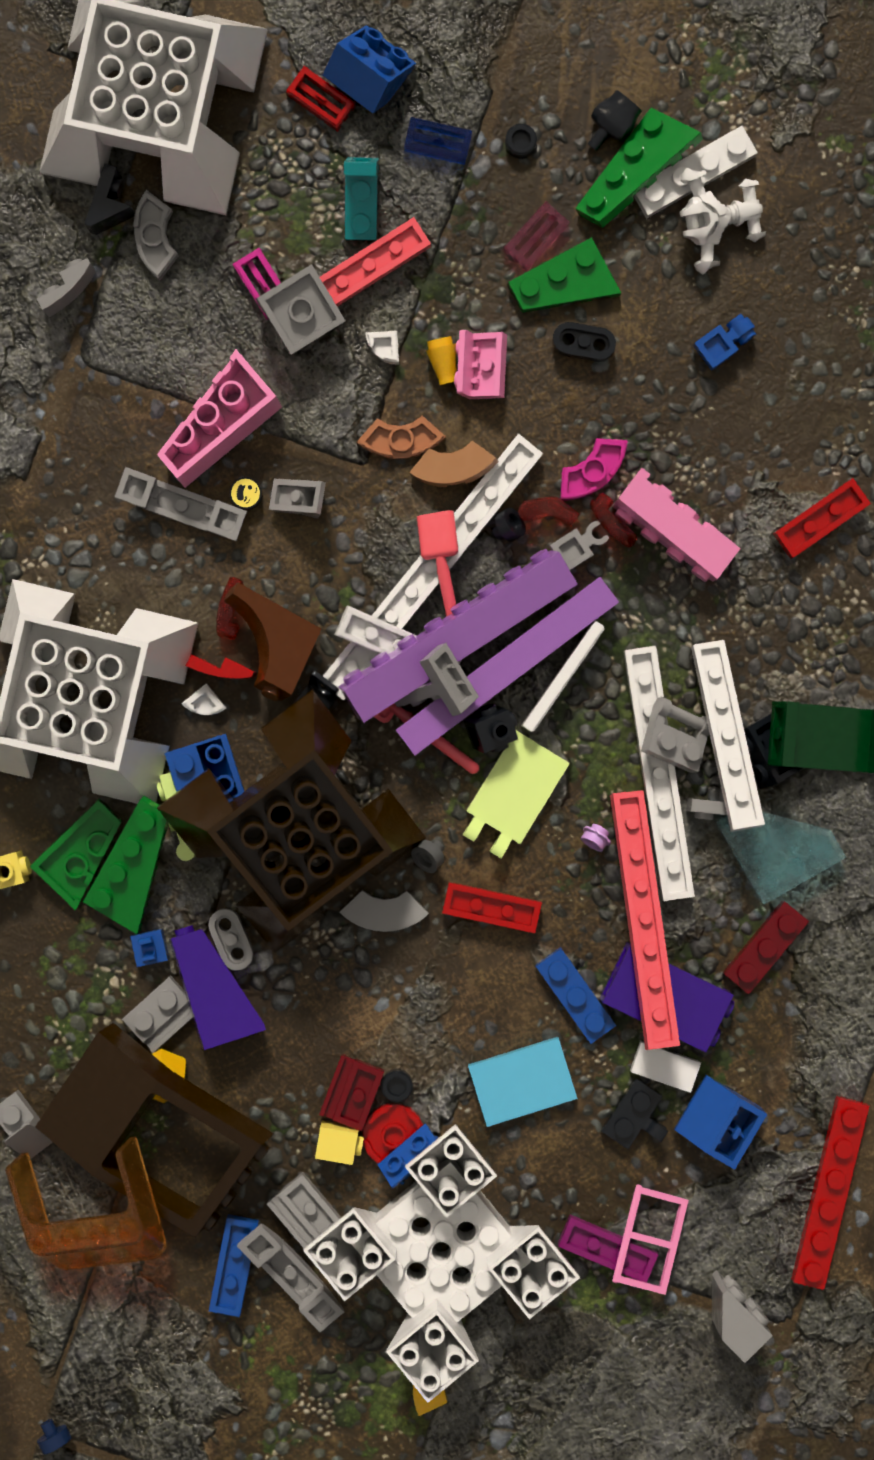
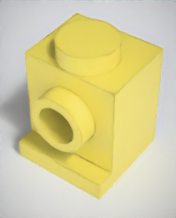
(19, 869)

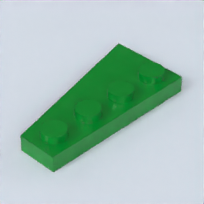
(127, 874)

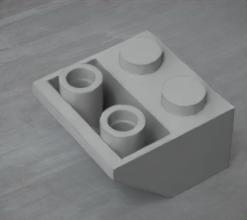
(737, 1318)

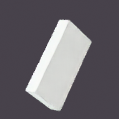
(666, 1067)

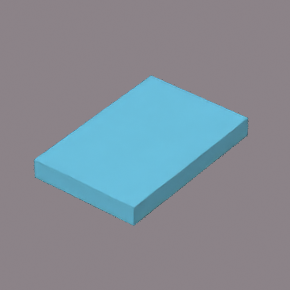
(522, 1081)

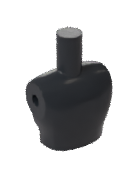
(615, 118)

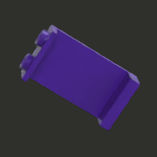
(696, 1002)

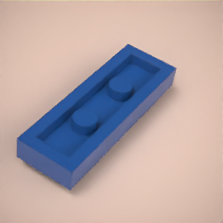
(575, 995)
(232, 1268)

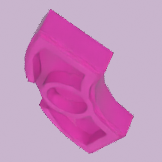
(594, 471)

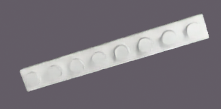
(659, 780)

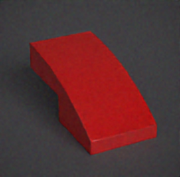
(228, 669)

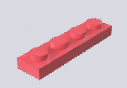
(375, 261)

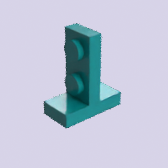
(361, 198)

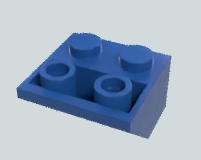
(368, 68)
(212, 753)
(720, 1121)

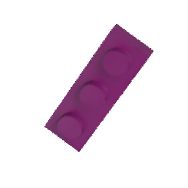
(604, 1247)

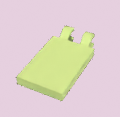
(515, 792)

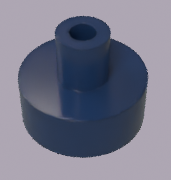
(53, 1437)

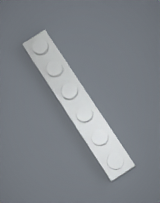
(727, 736)

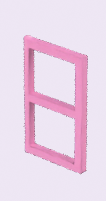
(671, 1245)

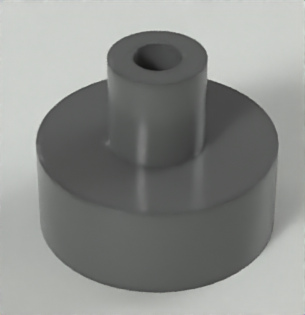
(428, 855)

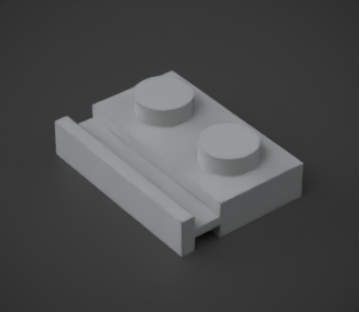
(159, 1014)
(303, 1210)

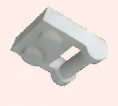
(674, 745)

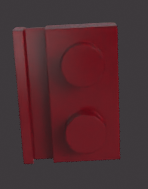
(352, 1092)

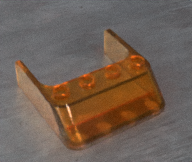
(96, 1239)

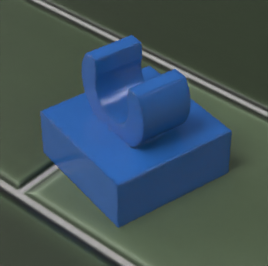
(149, 947)

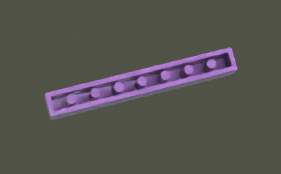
(464, 631)

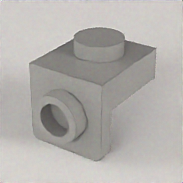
(705, 808)

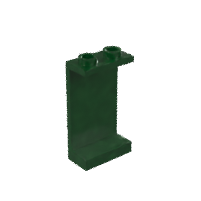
(821, 737)

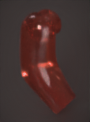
(547, 507)
(610, 522)
(225, 612)

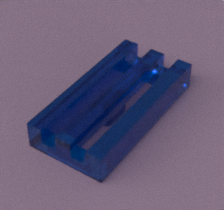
(438, 141)

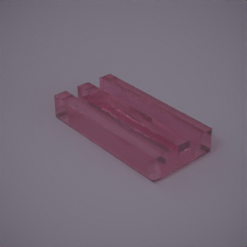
(518, 256)

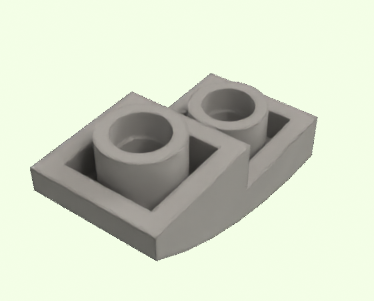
(76, 278)

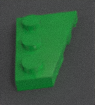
(565, 279)
(76, 854)

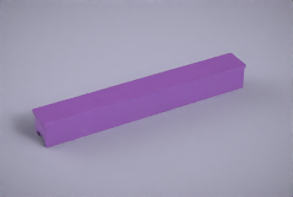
(512, 662)

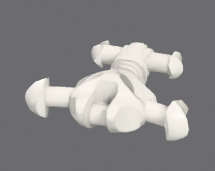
(709, 217)

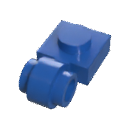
(719, 346)

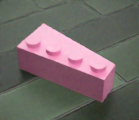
(219, 421)
(675, 527)

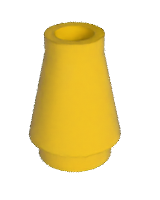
(443, 358)

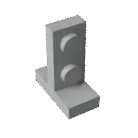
(445, 682)

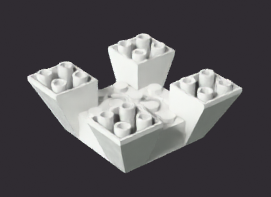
(99, 109)
(102, 738)
(447, 1191)

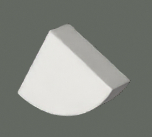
(384, 345)
(204, 702)

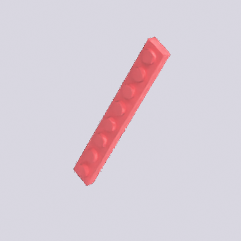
(644, 920)

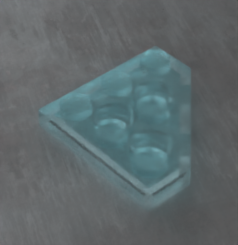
(781, 853)

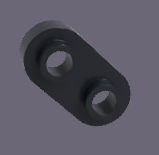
(584, 338)

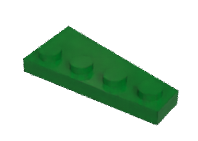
(645, 154)

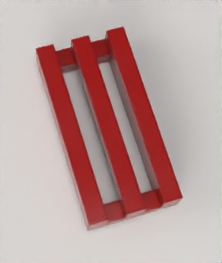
(342, 115)

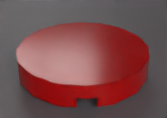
(388, 1128)

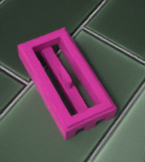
(248, 260)

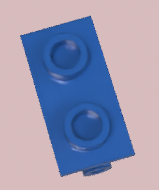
(394, 1164)

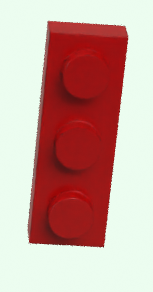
(821, 518)
(491, 907)

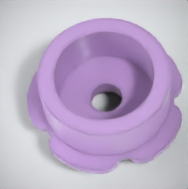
(595, 837)

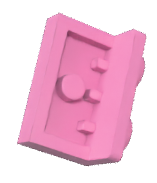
(481, 365)

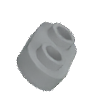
(231, 938)

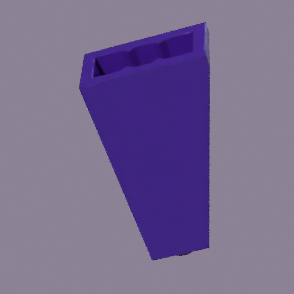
(214, 997)

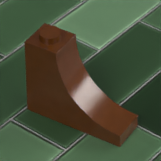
(281, 639)

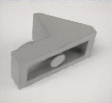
(297, 497)
(19, 1123)

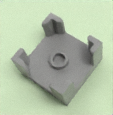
(300, 309)

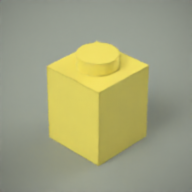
(338, 1143)

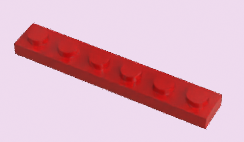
(830, 1192)

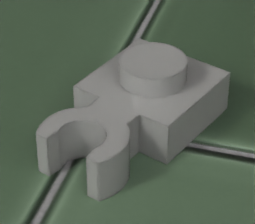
(575, 547)

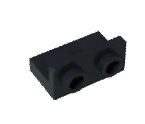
(757, 739)

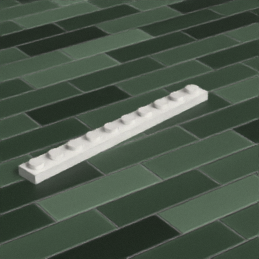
(422, 575)

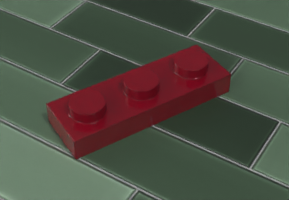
(765, 947)

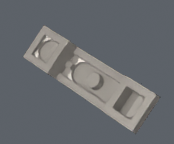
(180, 504)
(293, 1275)

